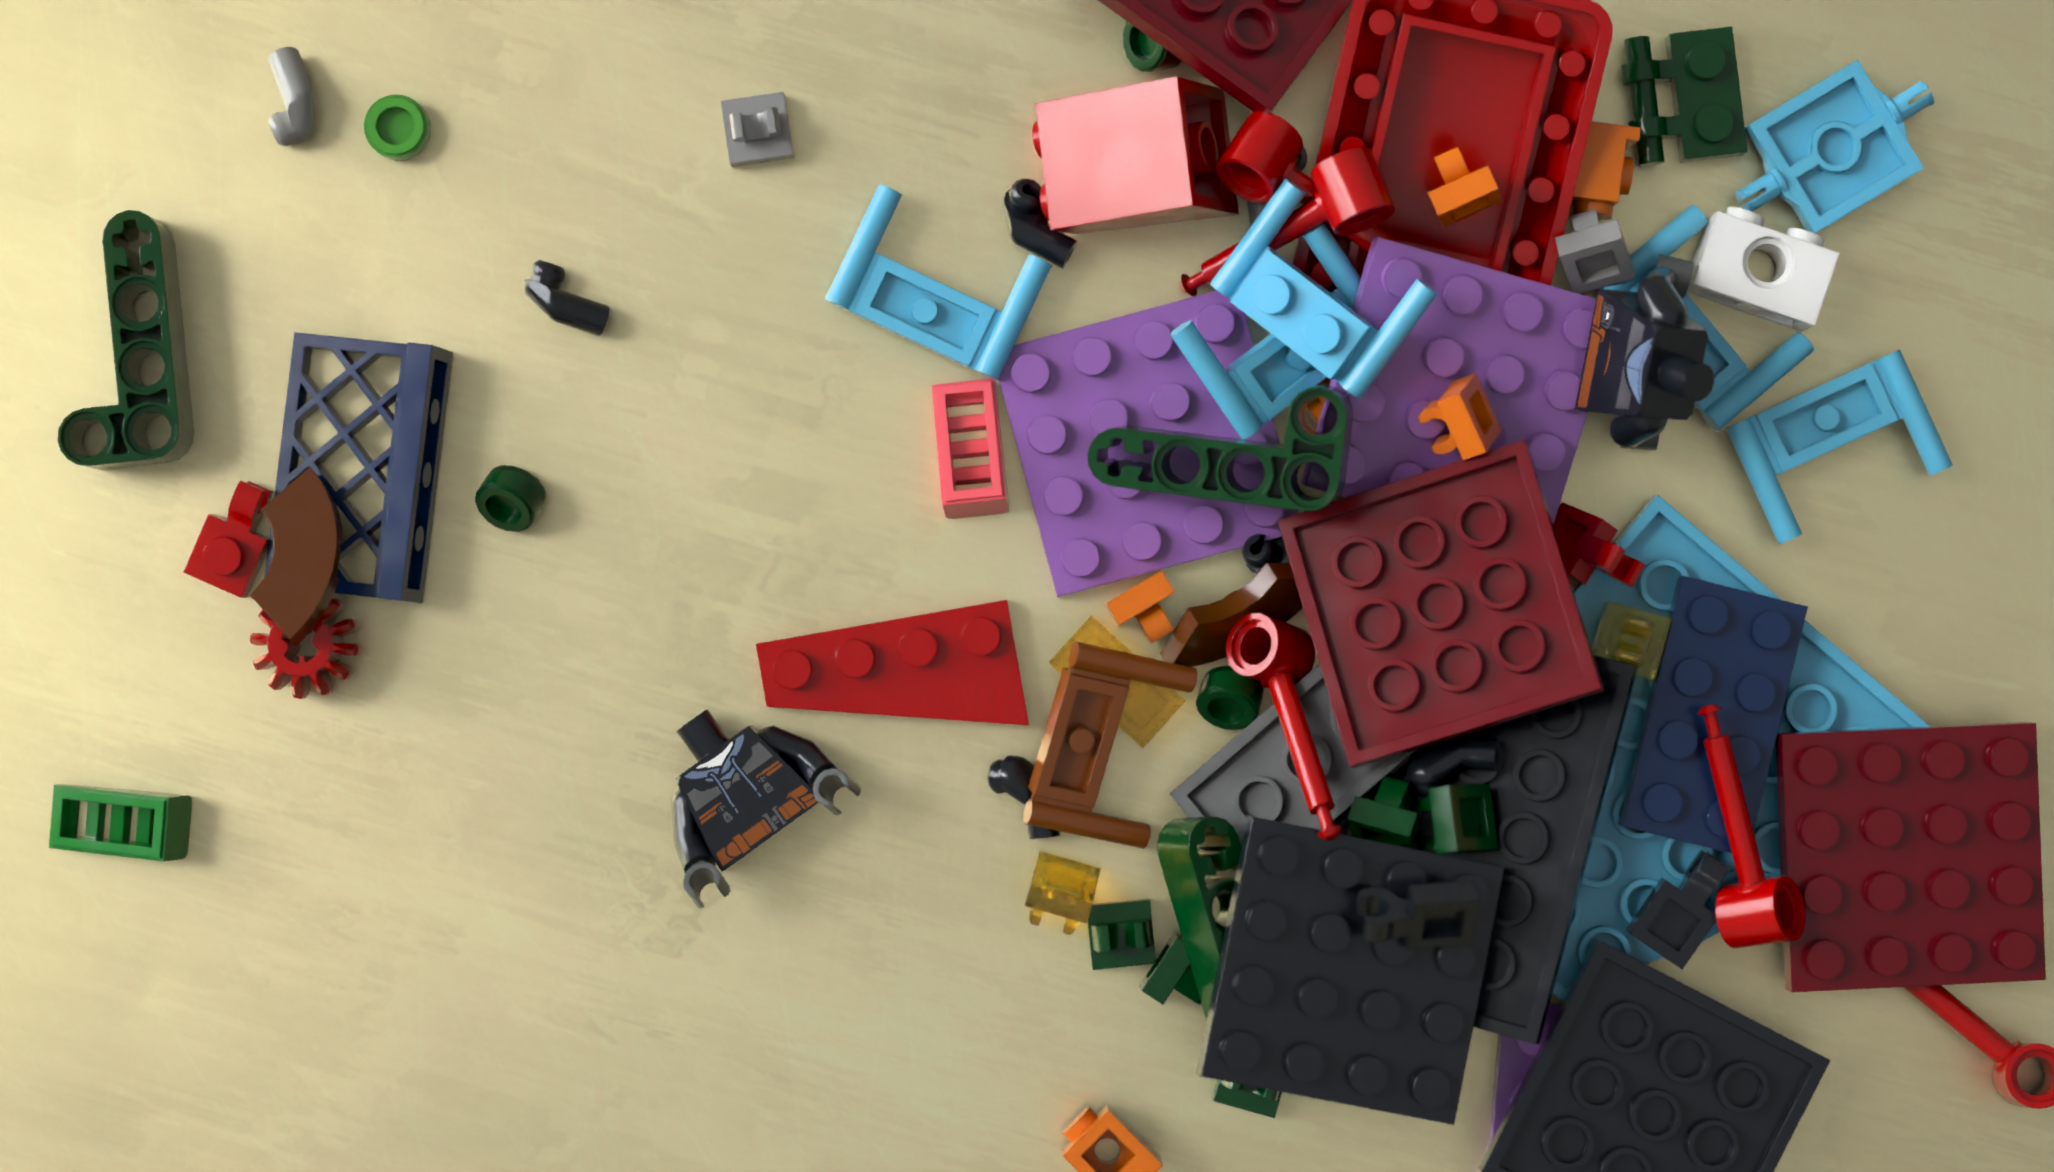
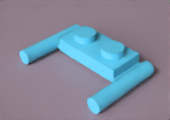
(925, 308)
(1307, 314)
(1270, 372)
(1734, 383)
(1829, 419)

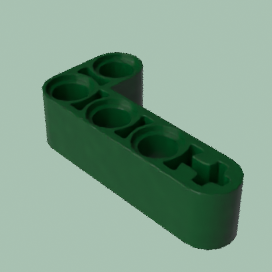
(131, 344)
(1219, 455)
(1193, 895)

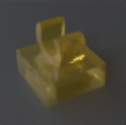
(1631, 637)
(1062, 889)

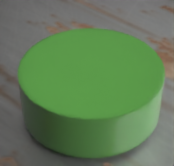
(397, 127)

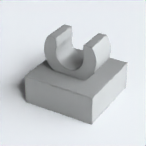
(757, 129)
(1594, 253)

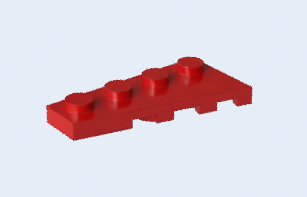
(915, 666)

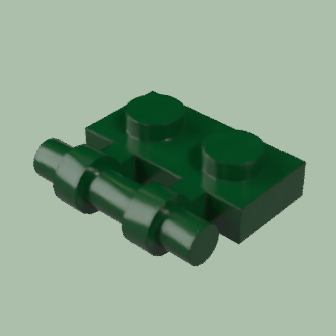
(1703, 92)

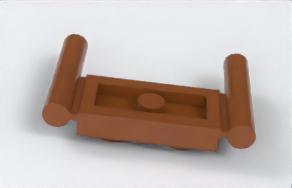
(1081, 739)

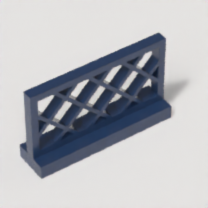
(410, 459)

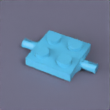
(1834, 147)

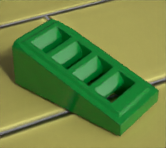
(160, 830)

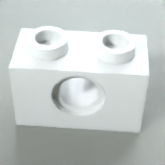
(1725, 278)

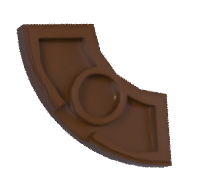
(304, 558)
(1205, 628)

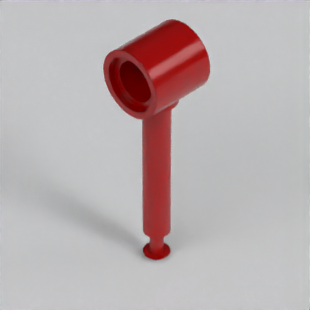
(1263, 157)
(1347, 195)
(1279, 659)
(1758, 906)
(2006, 1055)

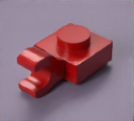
(1588, 546)
(229, 548)

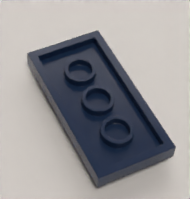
(1723, 652)

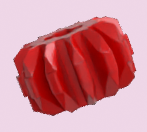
(308, 668)

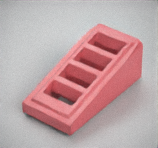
(971, 501)

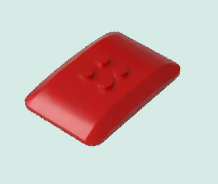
(1483, 76)

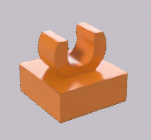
(1463, 191)
(1468, 418)
(1143, 604)

